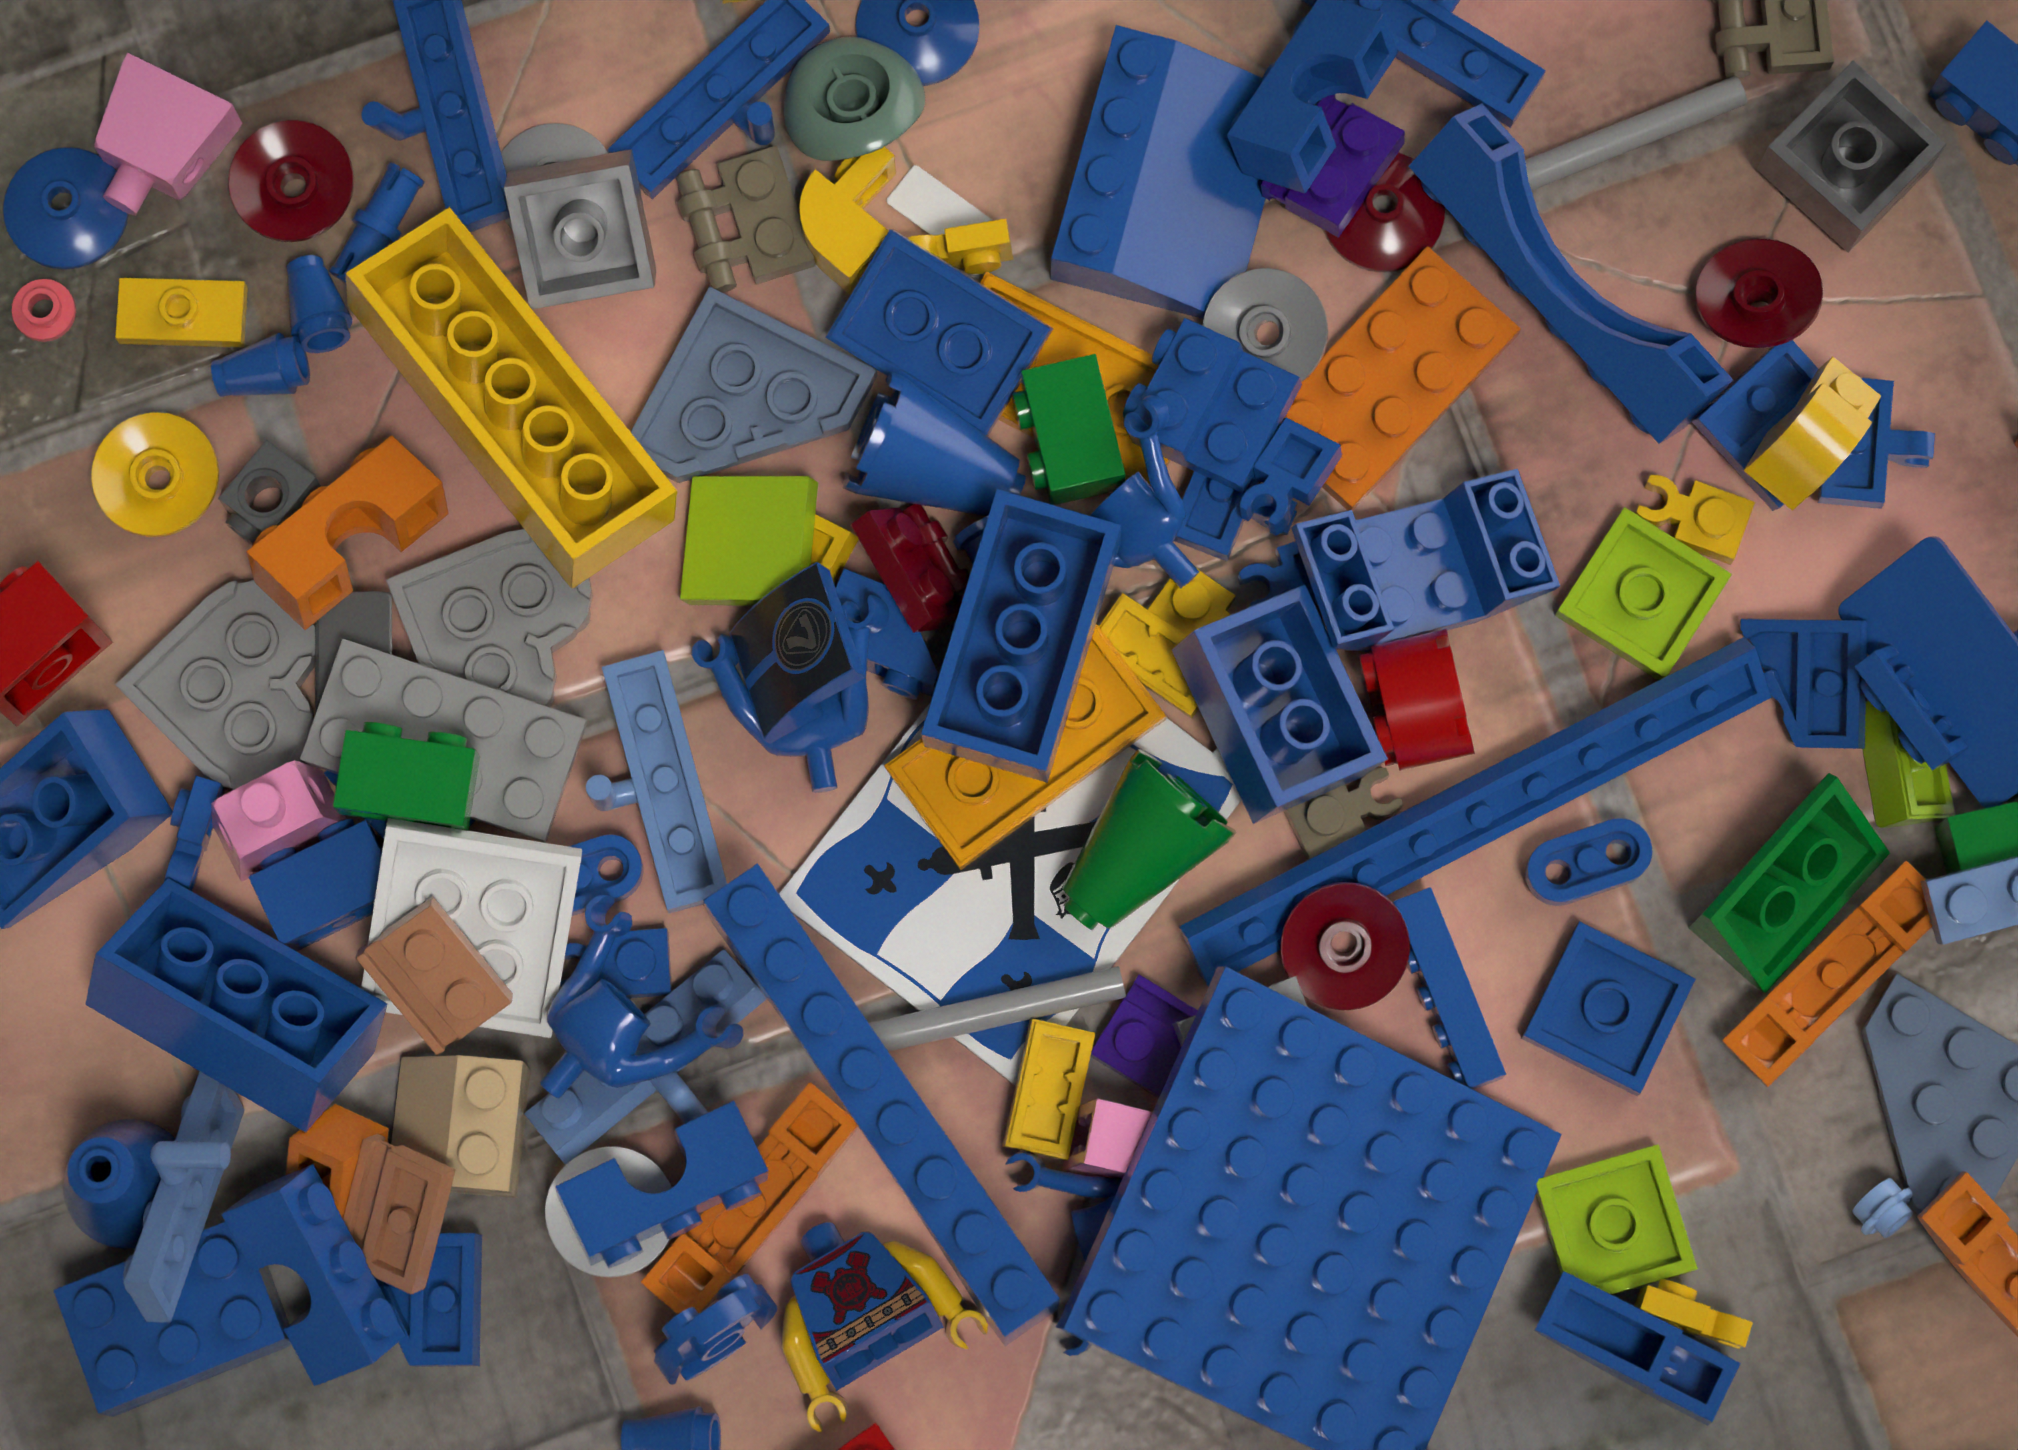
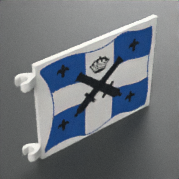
(999, 925)

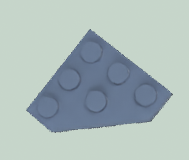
(746, 391)
(1943, 1091)

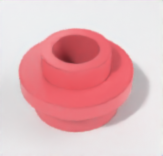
(54, 324)

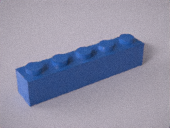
(1448, 993)

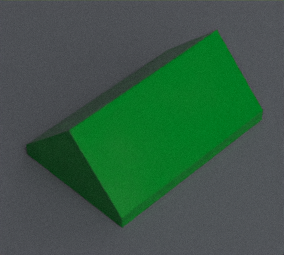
(1792, 885)

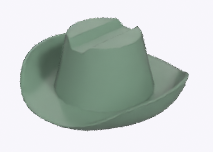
(850, 99)

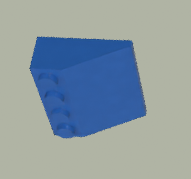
(1157, 186)

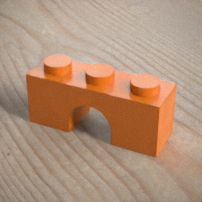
(379, 494)

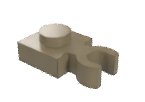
(1339, 814)

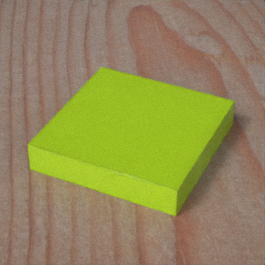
(746, 536)
(1643, 594)
(1616, 1222)

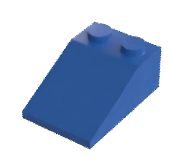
(70, 809)

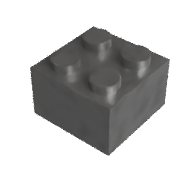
(1850, 156)
(580, 229)

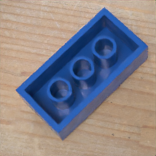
(1021, 635)
(235, 1004)

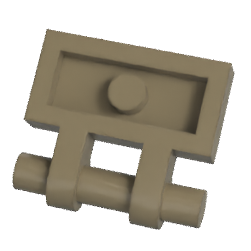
(1792, 34)
(764, 214)

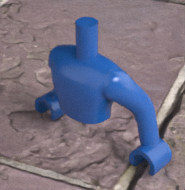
(843, 712)
(604, 1026)

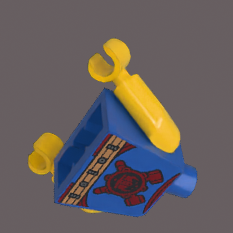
(861, 1309)

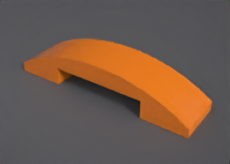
(1832, 976)
(1977, 1243)
(719, 1248)

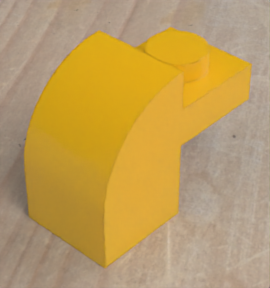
(835, 219)
(1814, 435)

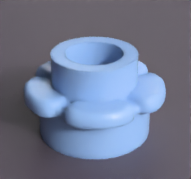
(1884, 1209)

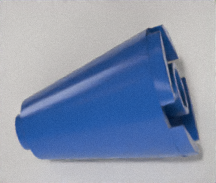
(928, 455)
(113, 1180)

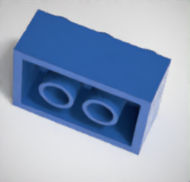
(1279, 703)
(218, 1324)

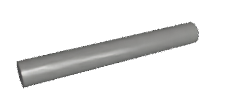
(1635, 132)
(1000, 1009)

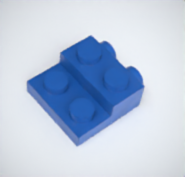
(1218, 403)

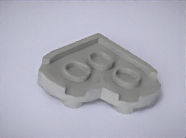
(493, 614)
(230, 685)

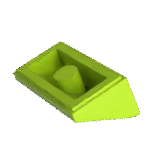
(1899, 785)

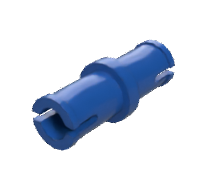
(379, 221)

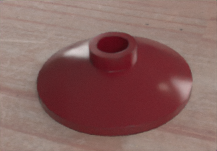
(287, 153)
(1395, 238)
(1755, 273)
(1351, 977)

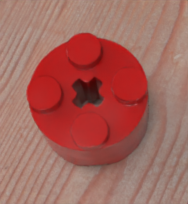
(1420, 698)

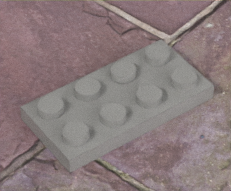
(520, 743)

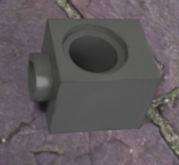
(266, 470)

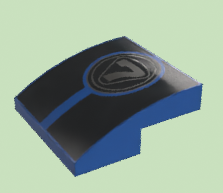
(795, 651)

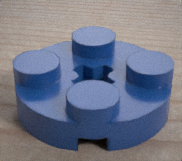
(705, 1339)

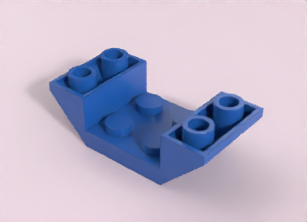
(1426, 563)

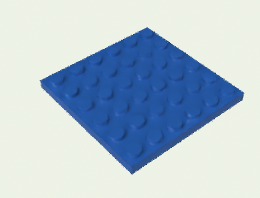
(1308, 1226)

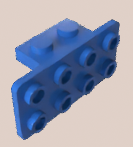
(1942, 668)

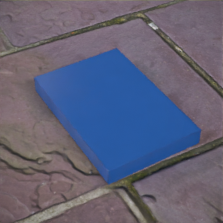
(939, 331)

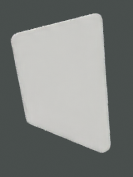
(932, 203)

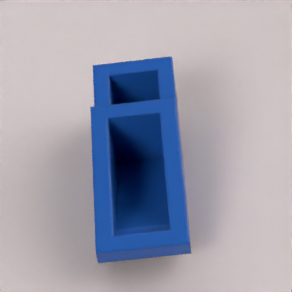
(1637, 1348)

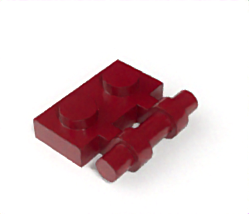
(914, 564)

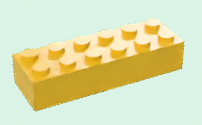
(511, 397)

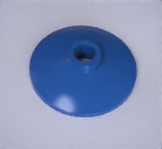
(933, 49)
(70, 235)

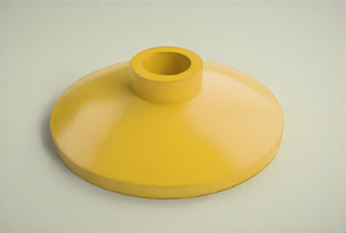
(137, 451)

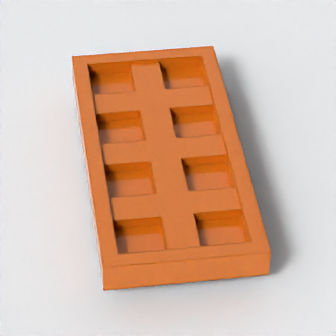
(1399, 372)

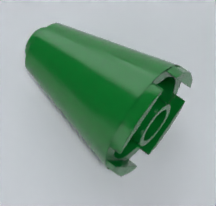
(1141, 844)

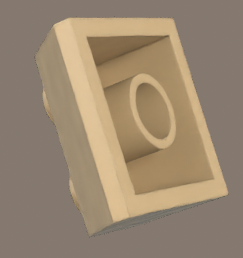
(466, 1117)

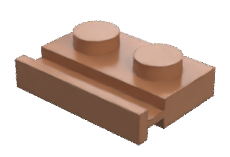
(434, 976)
(397, 1211)

